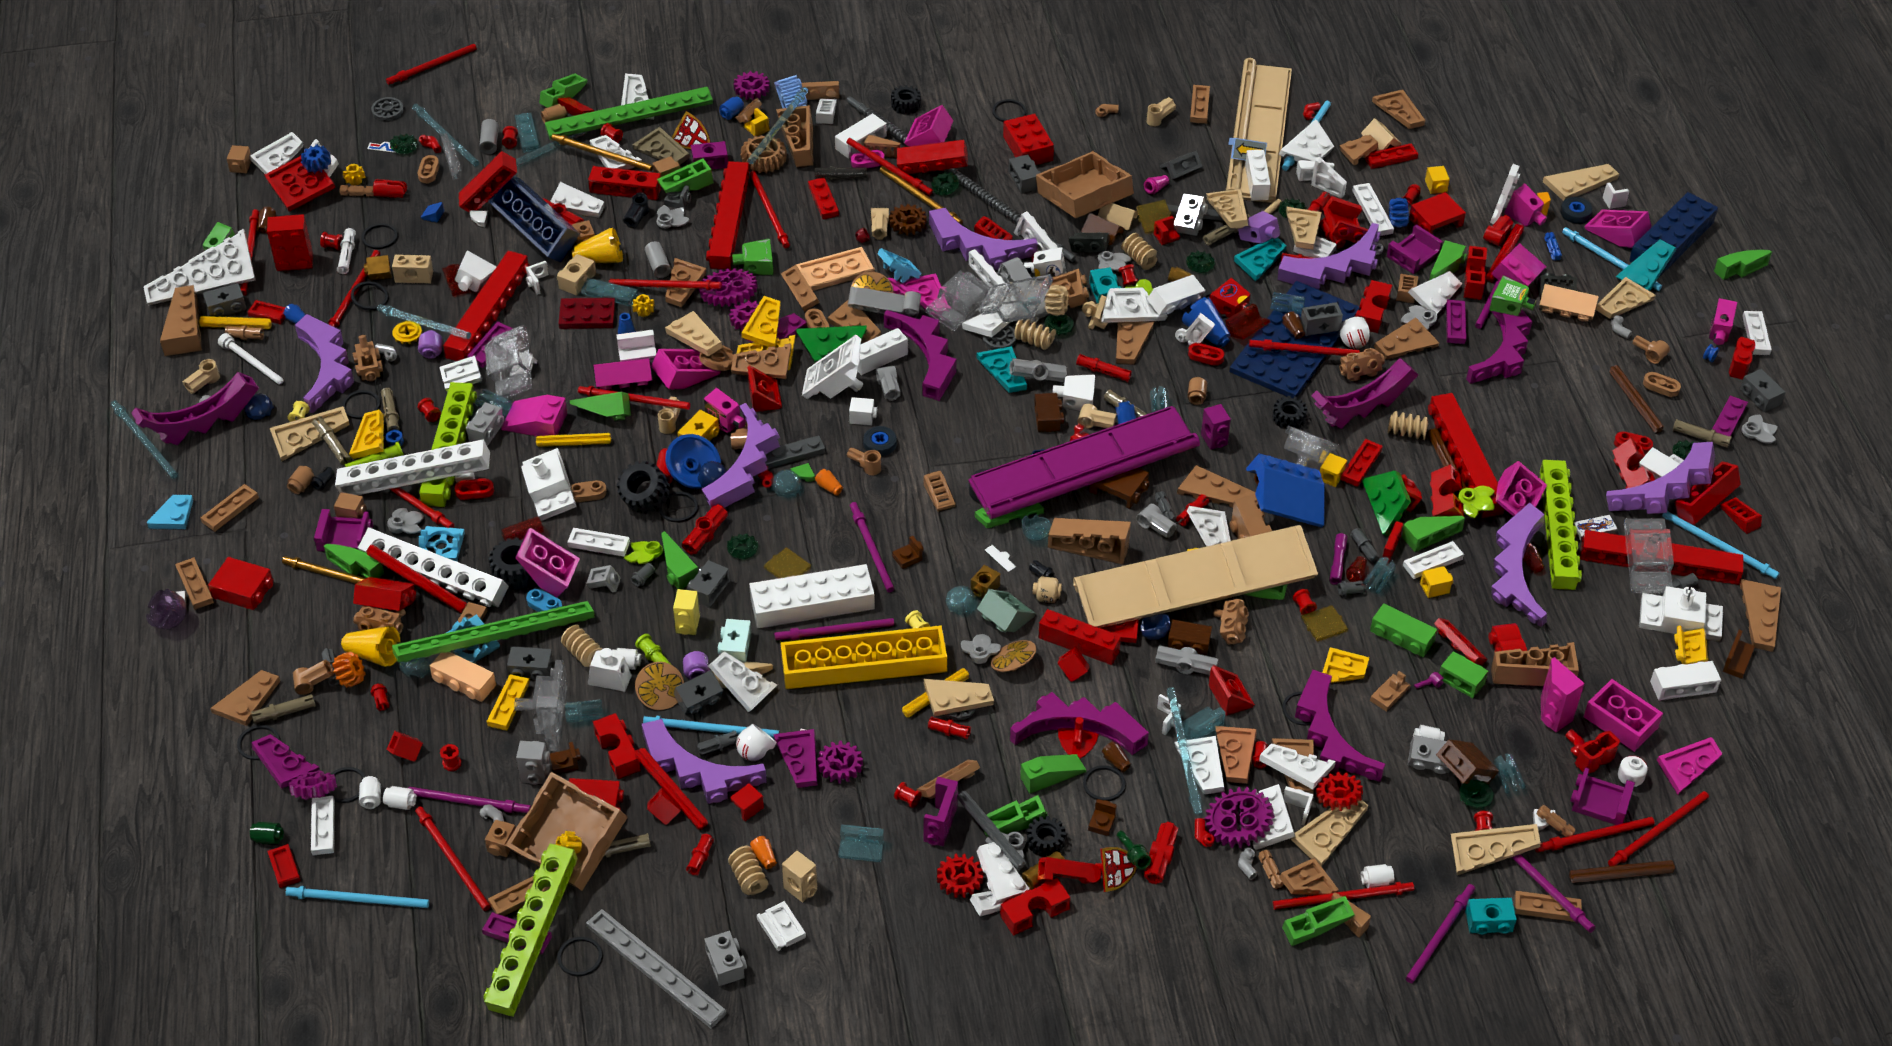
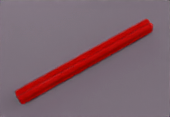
(416, 578)

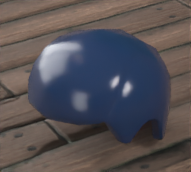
(259, 406)
(710, 472)
(1155, 626)

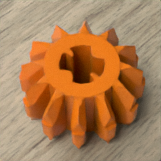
(348, 669)

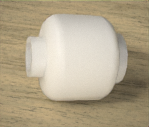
(1632, 769)

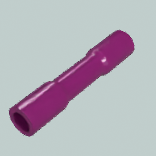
(1337, 569)

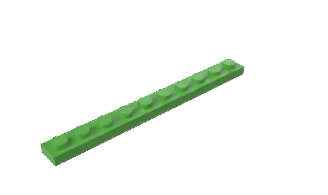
(629, 112)
(492, 631)

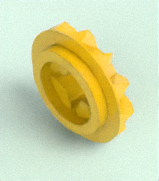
(414, 330)

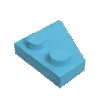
(173, 513)

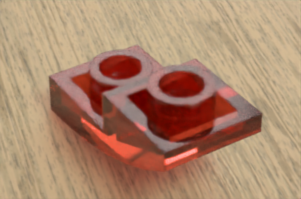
(450, 273)

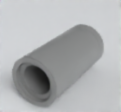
(488, 136)
(657, 259)

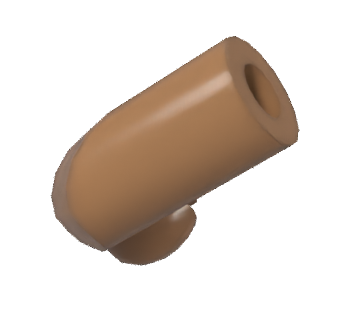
(1104, 109)

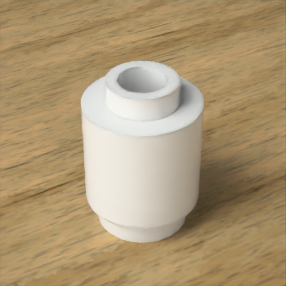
(631, 656)
(1429, 732)
(370, 792)
(399, 797)
(1377, 875)

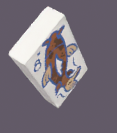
(1600, 524)

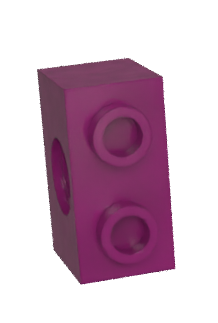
(713, 153)
(1215, 426)

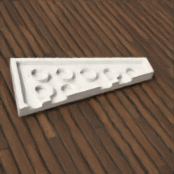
(210, 270)

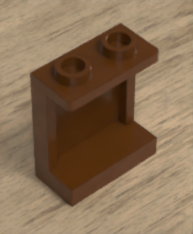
(1125, 485)
(1467, 761)

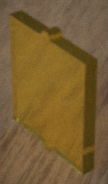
(1152, 212)
(787, 564)
(1324, 623)

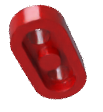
(1206, 354)
(1645, 442)
(474, 488)

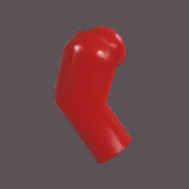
(1309, 110)
(430, 141)
(767, 478)
(1577, 740)
(1201, 834)

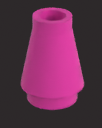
(1154, 184)

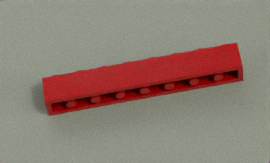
(728, 215)
(487, 305)
(1463, 447)
(1703, 562)

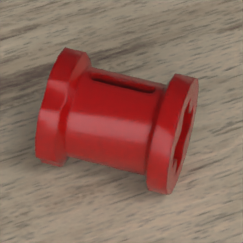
(510, 134)
(614, 134)
(325, 240)
(1128, 275)
(427, 407)
(1304, 601)
(449, 754)
(907, 795)
(1481, 822)

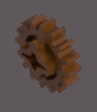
(907, 219)

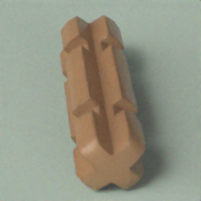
(356, 190)
(1555, 821)
(1270, 868)

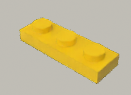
(504, 707)

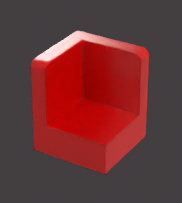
(1165, 231)
(1073, 664)
(404, 746)
(749, 801)
(663, 806)

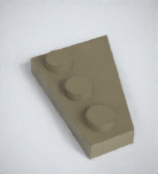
(660, 146)

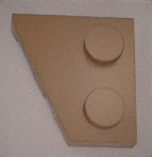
(1357, 148)
(1308, 879)

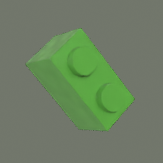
(1463, 674)

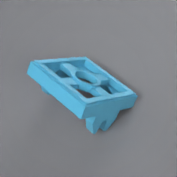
(902, 266)
(454, 547)
(478, 652)

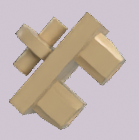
(1095, 311)

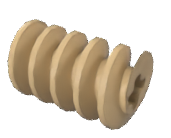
(1139, 251)
(1034, 335)
(1408, 425)
(580, 644)
(747, 871)

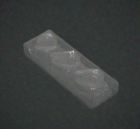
(451, 156)

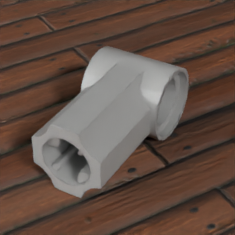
(888, 380)
(1153, 518)

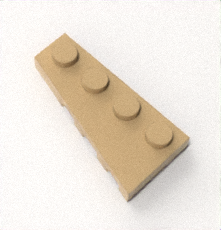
(1580, 181)
(1230, 207)
(694, 333)
(301, 433)
(1327, 831)
(1489, 846)

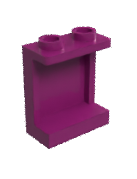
(1415, 250)
(340, 530)
(1601, 798)
(937, 827)

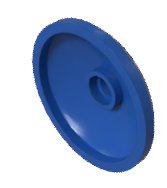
(689, 450)

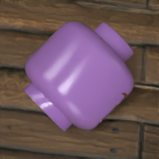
(430, 344)
(695, 664)

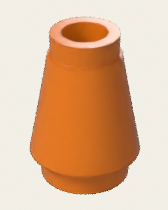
(828, 481)
(763, 851)

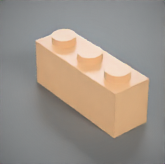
(1568, 302)
(463, 676)

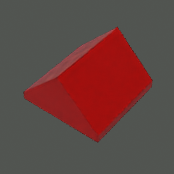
(763, 390)
(1229, 691)

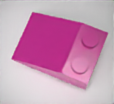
(1620, 226)
(1519, 266)
(681, 368)
(536, 416)
(1518, 488)
(546, 562)

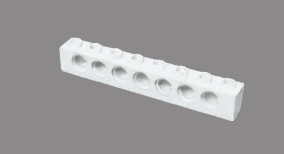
(413, 468)
(491, 595)

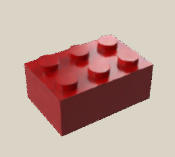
(1027, 136)
(290, 242)

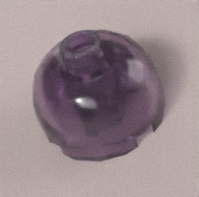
(166, 610)

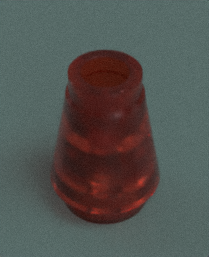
(1533, 559)
(1357, 570)

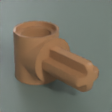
(1654, 350)
(739, 438)
(869, 460)

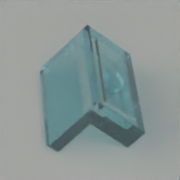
(1203, 722)
(861, 843)

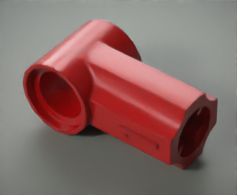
(1497, 233)

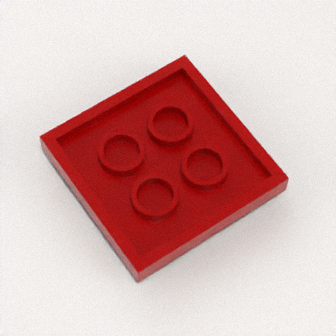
(297, 185)

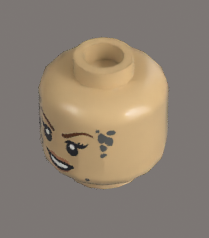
(1047, 589)

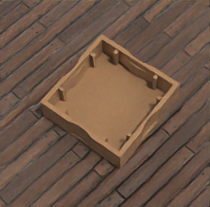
(1084, 184)
(563, 808)

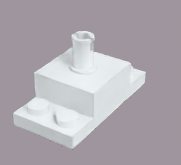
(835, 371)
(548, 484)
(1681, 608)

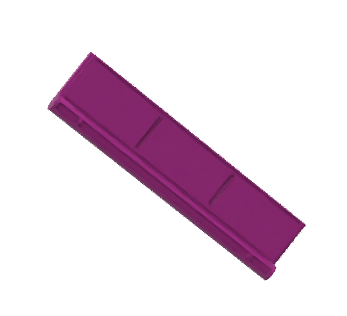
(1082, 462)

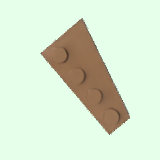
(799, 135)
(182, 325)
(1247, 518)
(1091, 538)
(1531, 666)

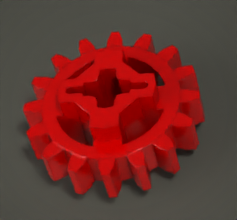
(1339, 791)
(960, 877)

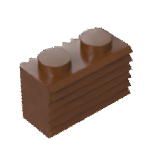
(1048, 412)
(1189, 635)

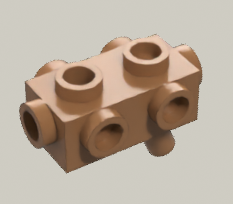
(367, 358)
(1368, 363)
(373, 618)
(1233, 621)

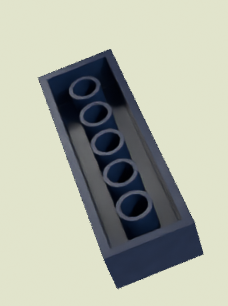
(535, 218)
(1678, 227)

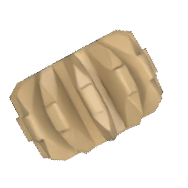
(1056, 300)

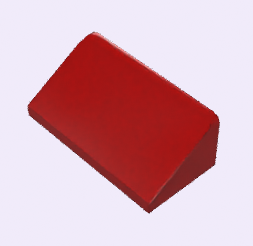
(573, 107)

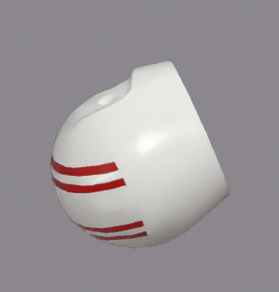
(1355, 332)
(754, 743)

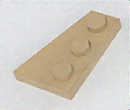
(1303, 226)
(956, 696)

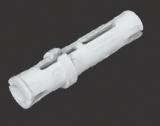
(347, 246)

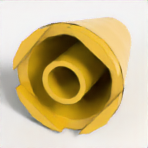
(601, 247)
(373, 644)

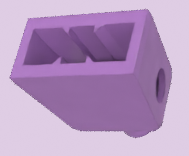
(1260, 228)

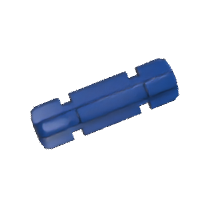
(1553, 246)

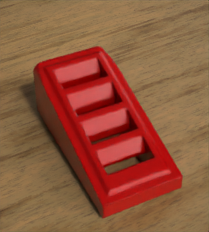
(985, 225)
(1750, 523)

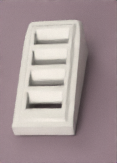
(826, 111)
(1304, 169)

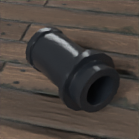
(319, 481)
(1041, 570)

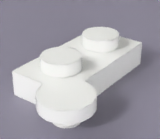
(1196, 332)

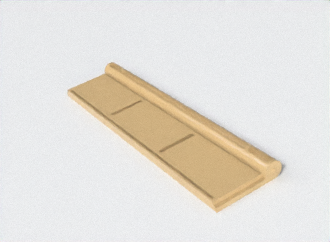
(1260, 119)
(1195, 577)

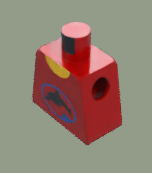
(1230, 298)

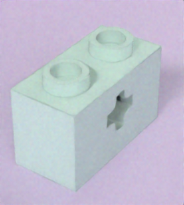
(735, 638)

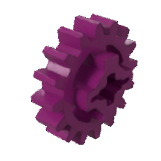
(751, 85)
(741, 314)
(840, 761)
(312, 785)

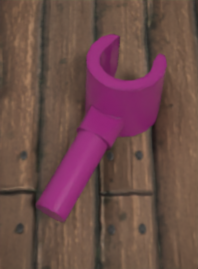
(1435, 678)

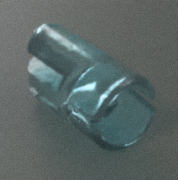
(1287, 303)
(494, 399)
(1159, 400)
(1380, 572)
(583, 711)
(1508, 770)

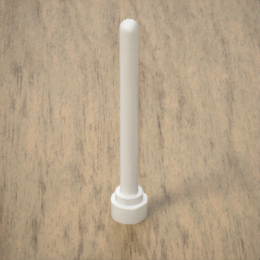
(227, 342)

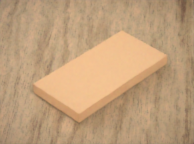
(835, 268)

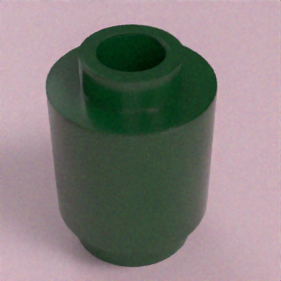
(266, 833)

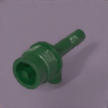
(1136, 853)

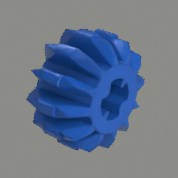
(316, 159)
(1398, 212)

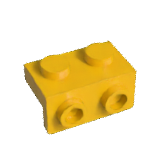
(1691, 646)

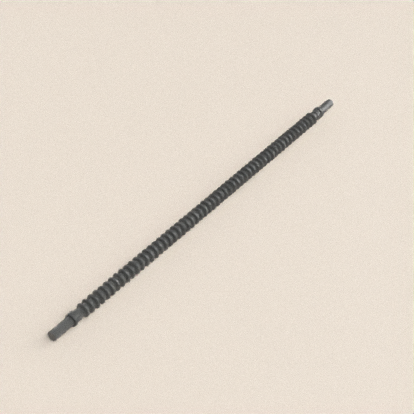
(963, 180)

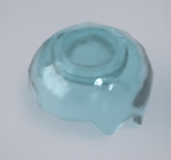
(786, 483)
(1036, 528)
(961, 600)
(417, 667)

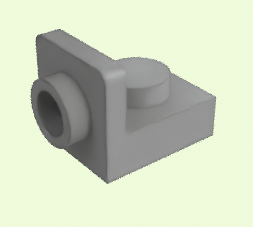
(604, 577)

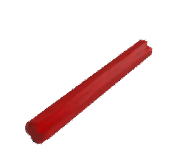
(1506, 249)
(671, 788)

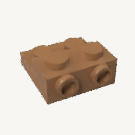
(1075, 285)

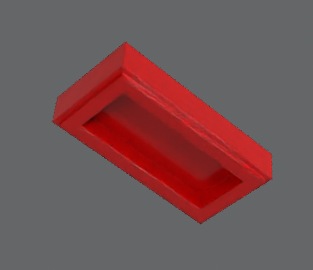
(266, 310)
(1393, 540)
(284, 866)

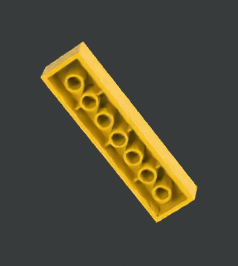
(863, 657)

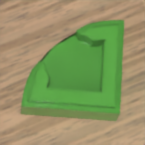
(804, 472)

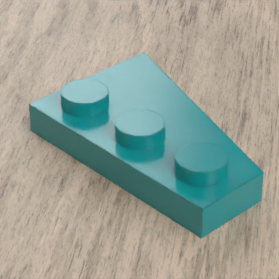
(1260, 257)
(1649, 265)
(998, 364)

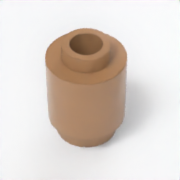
(553, 113)
(1197, 390)
(300, 479)

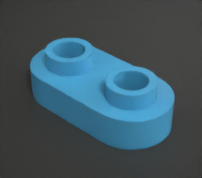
(541, 600)

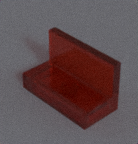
(1246, 322)

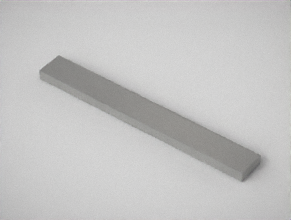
(656, 968)

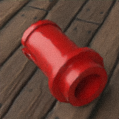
(1413, 191)
(379, 693)
(1260, 746)

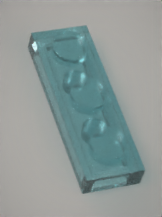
(526, 132)
(602, 289)

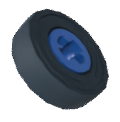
(1576, 210)
(877, 434)

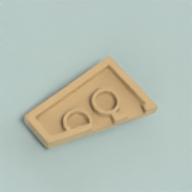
(1624, 298)

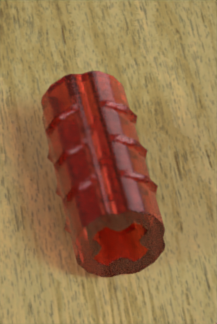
(520, 529)

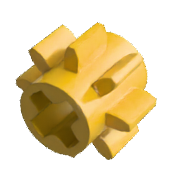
(354, 174)
(643, 305)
(570, 841)

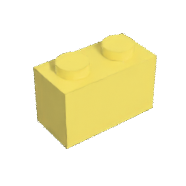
(686, 612)

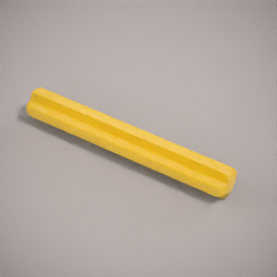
(222, 322)
(574, 439)
(922, 701)

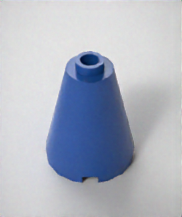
(1219, 333)

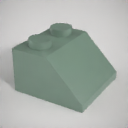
(1005, 610)

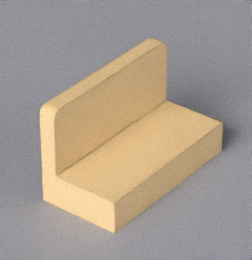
(1381, 135)
(1117, 214)

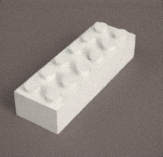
(812, 596)

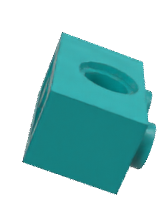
(1102, 281)
(1479, 913)

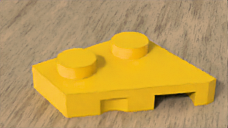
(1345, 665)

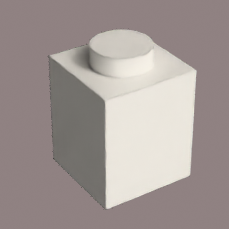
(862, 411)

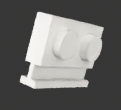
(1321, 249)
(461, 372)
(781, 926)

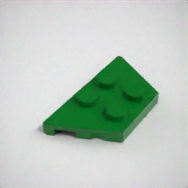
(824, 340)
(1387, 498)

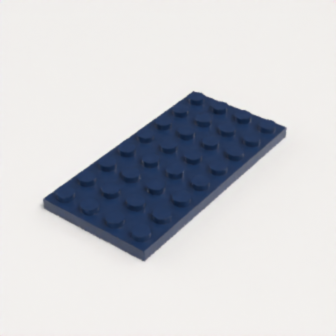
(1289, 370)

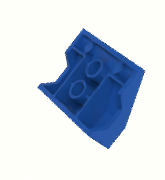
(1289, 489)

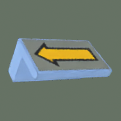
(1241, 146)

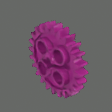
(735, 287)
(1254, 817)

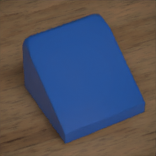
(433, 212)

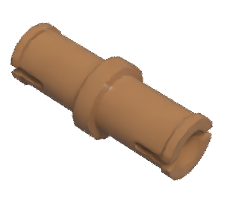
(244, 332)

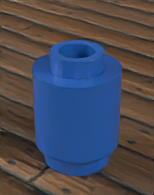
(731, 107)
(1125, 412)

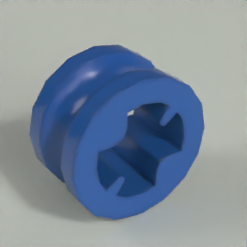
(1711, 353)
(392, 435)

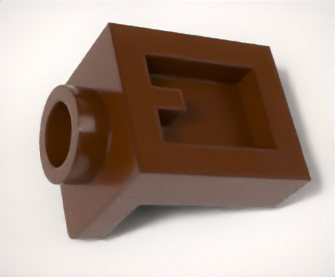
(909, 554)
(565, 760)
(1103, 817)

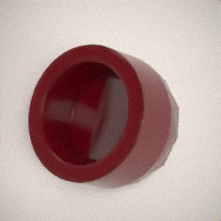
(862, 235)

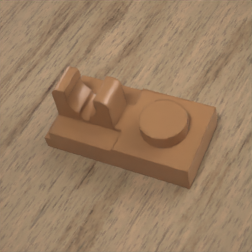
(1390, 691)

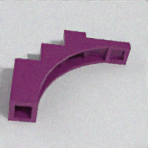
(935, 348)
(1507, 358)
(1382, 390)
(200, 417)
(1313, 708)
(1111, 722)

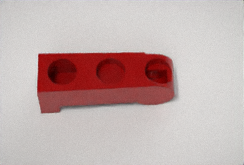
(1050, 867)

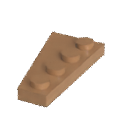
(1213, 486)
(1762, 612)

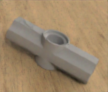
(1048, 371)
(1185, 660)

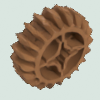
(771, 158)

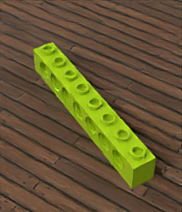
(450, 432)
(1559, 525)
(508, 1000)

